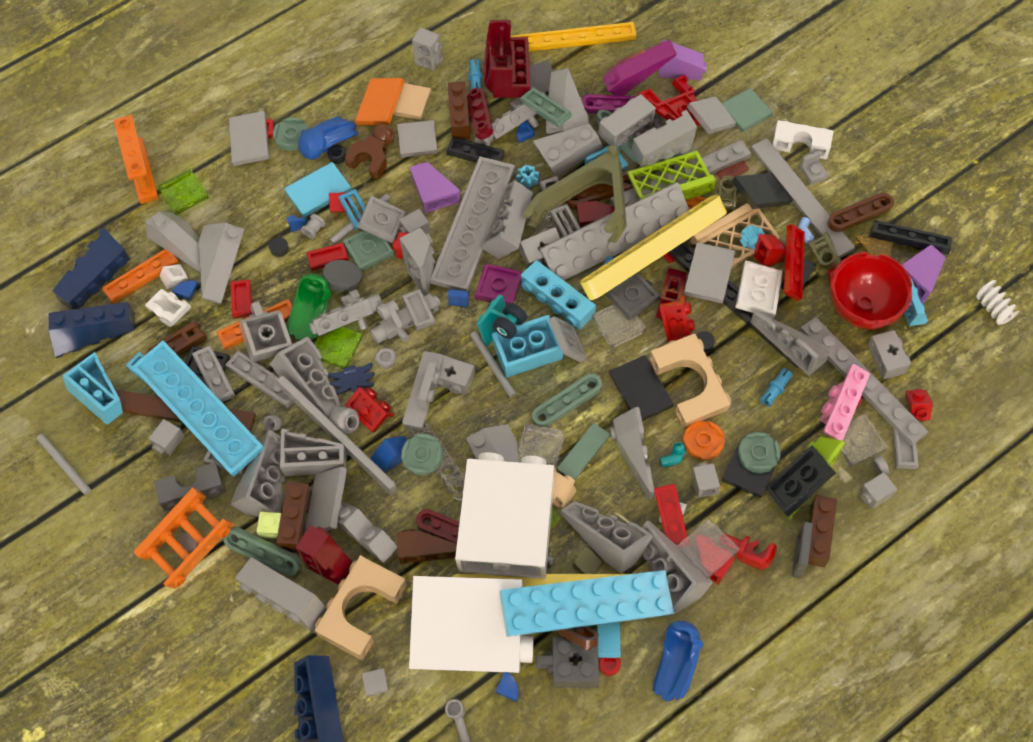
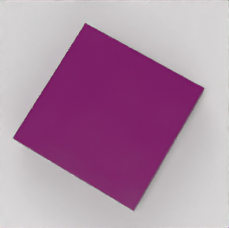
(498, 281)

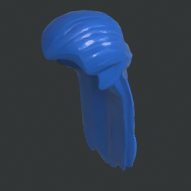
(325, 134)
(678, 660)

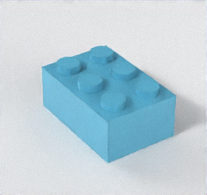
(529, 348)

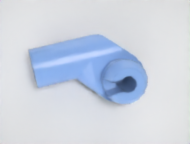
(803, 225)

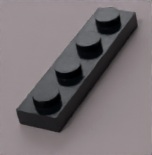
(910, 237)

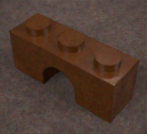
(458, 110)
(823, 517)
(292, 518)

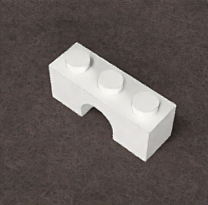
(815, 138)

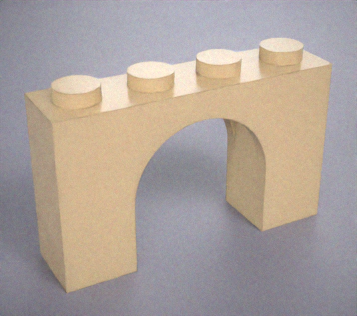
(690, 353)
(363, 577)

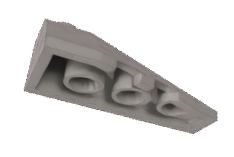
(564, 92)
(217, 255)
(304, 369)
(683, 578)

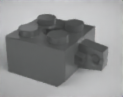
(561, 665)

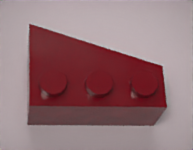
(323, 555)

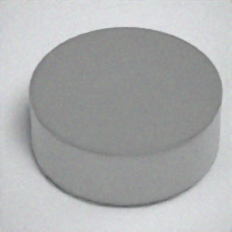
(386, 358)
(880, 465)

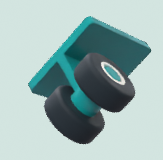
(500, 319)

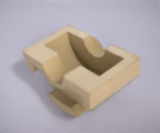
(563, 490)

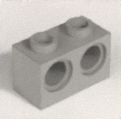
(427, 49)

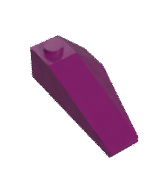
(637, 67)

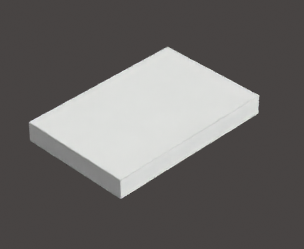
(759, 289)

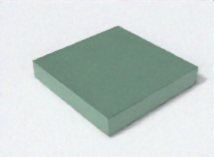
(747, 110)
(367, 249)

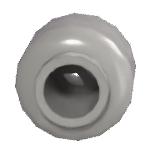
(345, 419)

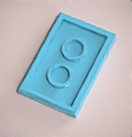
(312, 191)

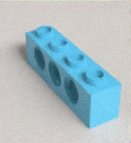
(554, 285)

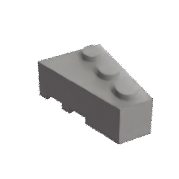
(627, 121)
(666, 141)
(308, 455)

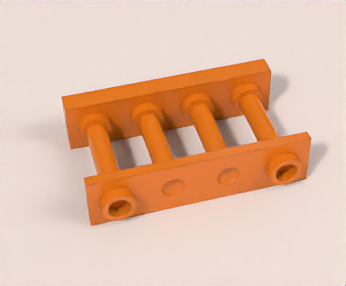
(136, 159)
(164, 533)

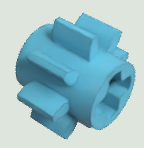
(527, 176)
(750, 236)

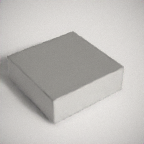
(375, 682)

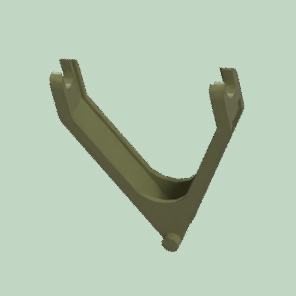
(602, 170)

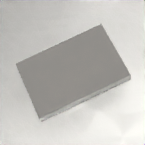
(249, 138)
(709, 272)
(326, 499)

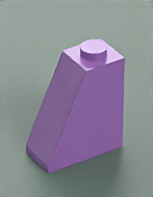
(686, 63)
(433, 188)
(924, 270)

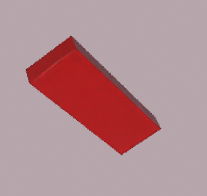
(671, 513)

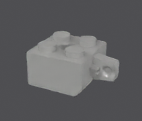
(264, 323)

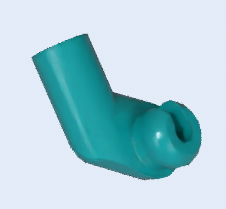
(675, 457)

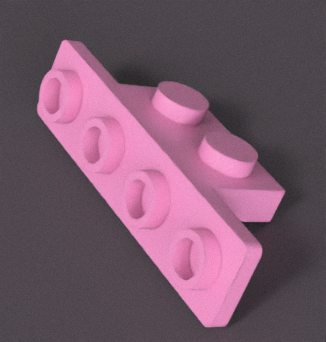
(843, 402)

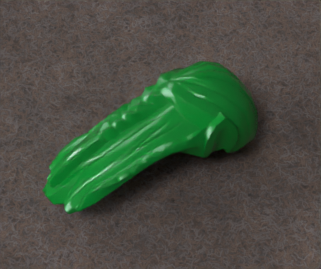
(309, 303)

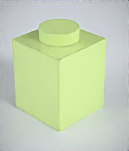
(268, 525)

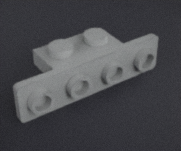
(423, 389)

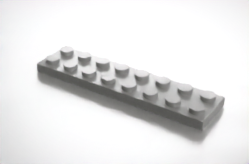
(589, 244)
(462, 247)

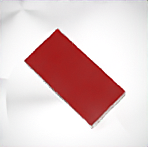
(320, 257)
(241, 298)

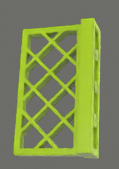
(692, 188)

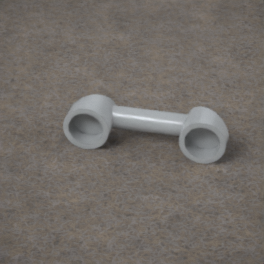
(456, 711)

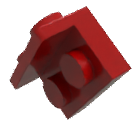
(677, 319)
(369, 408)

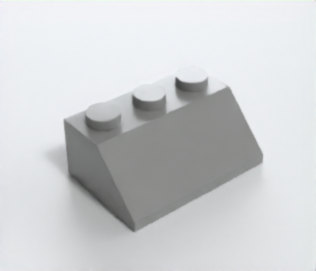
(418, 258)

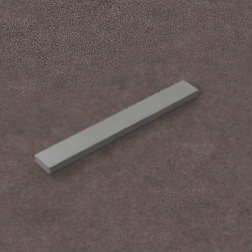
(801, 196)
(337, 435)

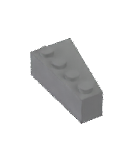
(507, 221)
(281, 593)

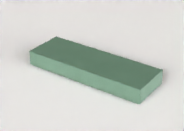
(546, 107)
(583, 452)

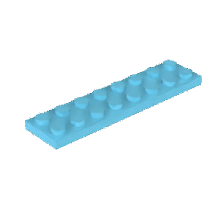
(198, 408)
(585, 603)

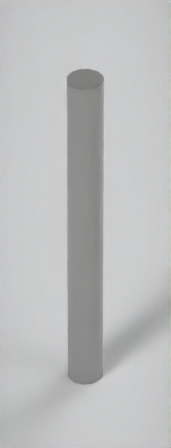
(349, 227)
(492, 364)
(64, 464)

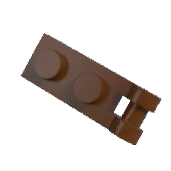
(180, 342)

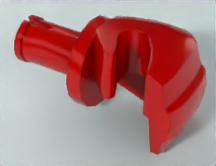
(747, 556)

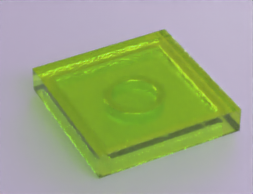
(183, 192)
(338, 346)

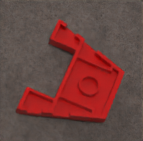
(674, 106)

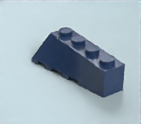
(91, 271)
(89, 325)
(316, 701)

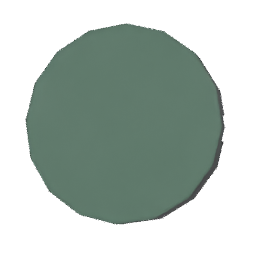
(288, 132)
(759, 452)
(422, 454)

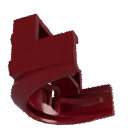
(500, 76)

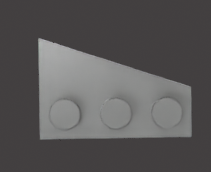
(568, 148)

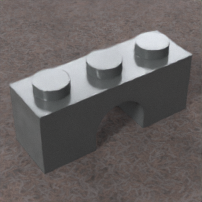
(208, 481)

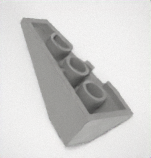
(174, 236)
(797, 346)
(628, 436)
(495, 440)
(262, 482)
(611, 539)

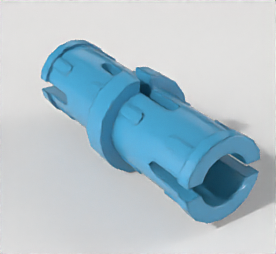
(475, 75)
(776, 387)

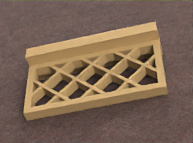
(729, 222)

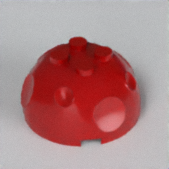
(870, 290)

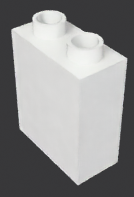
(505, 517)
(463, 627)

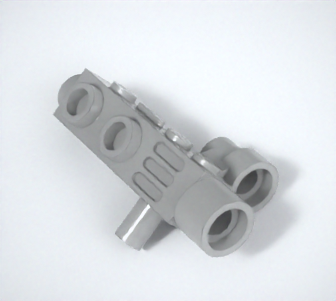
(513, 118)
(353, 309)
(397, 322)

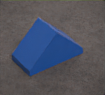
(389, 453)

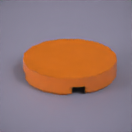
(703, 440)

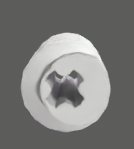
(996, 303)

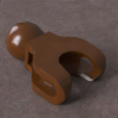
(372, 150)

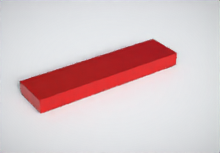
(794, 262)

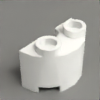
(167, 307)

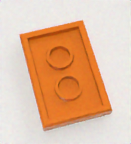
(379, 101)

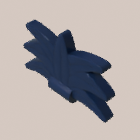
(352, 378)

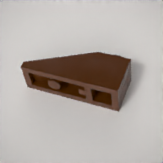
(422, 547)

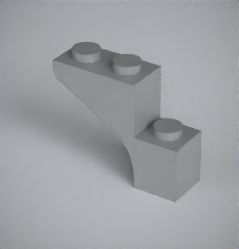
(372, 538)

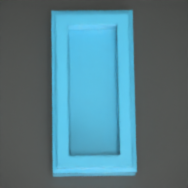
(609, 640)

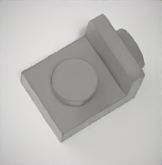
(812, 168)

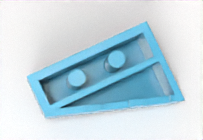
(93, 389)

